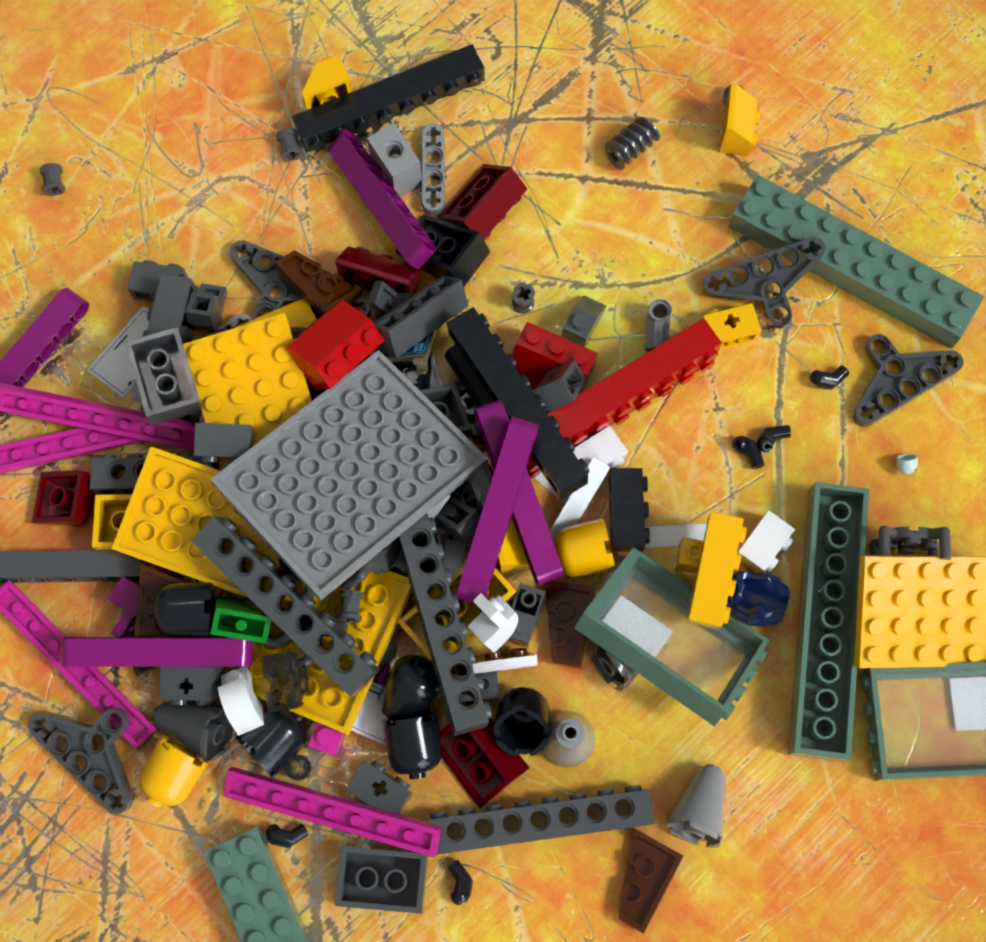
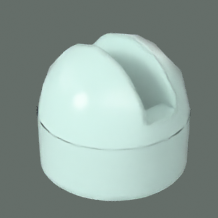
(907, 463)

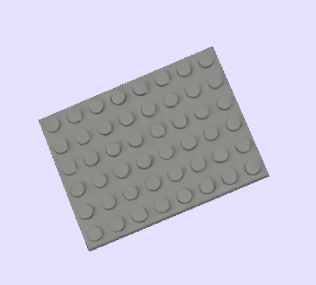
(348, 473)

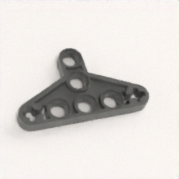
(783, 275)
(263, 278)
(911, 372)
(98, 761)

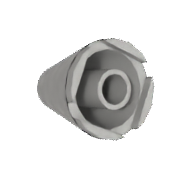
(568, 751)
(701, 808)

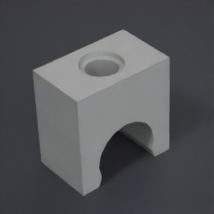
(401, 171)

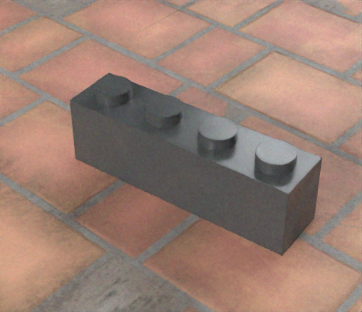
(421, 315)

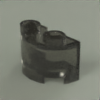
(286, 680)

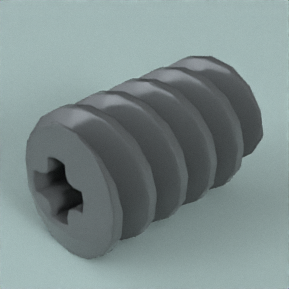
(630, 141)

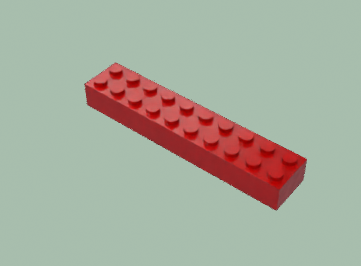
(634, 386)

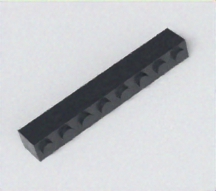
(389, 97)
(503, 382)

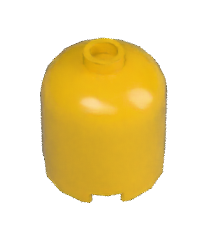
(583, 549)
(170, 773)

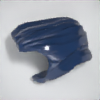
(759, 598)

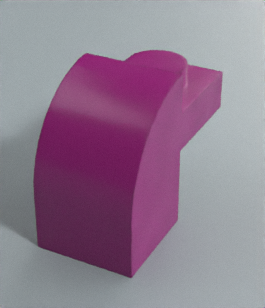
(125, 597)

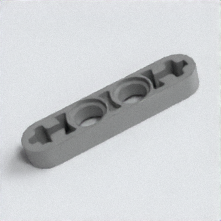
(433, 169)

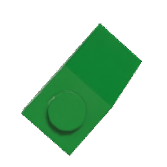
(239, 621)

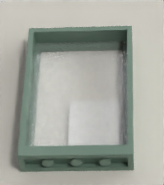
(645, 625)
(926, 721)

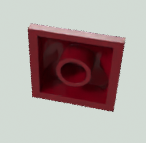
(63, 498)

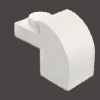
(495, 621)
(240, 701)

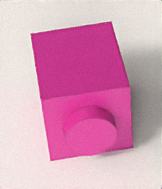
(326, 740)

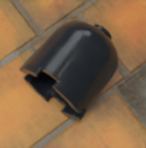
(183, 609)
(409, 689)
(522, 722)
(275, 741)
(413, 745)

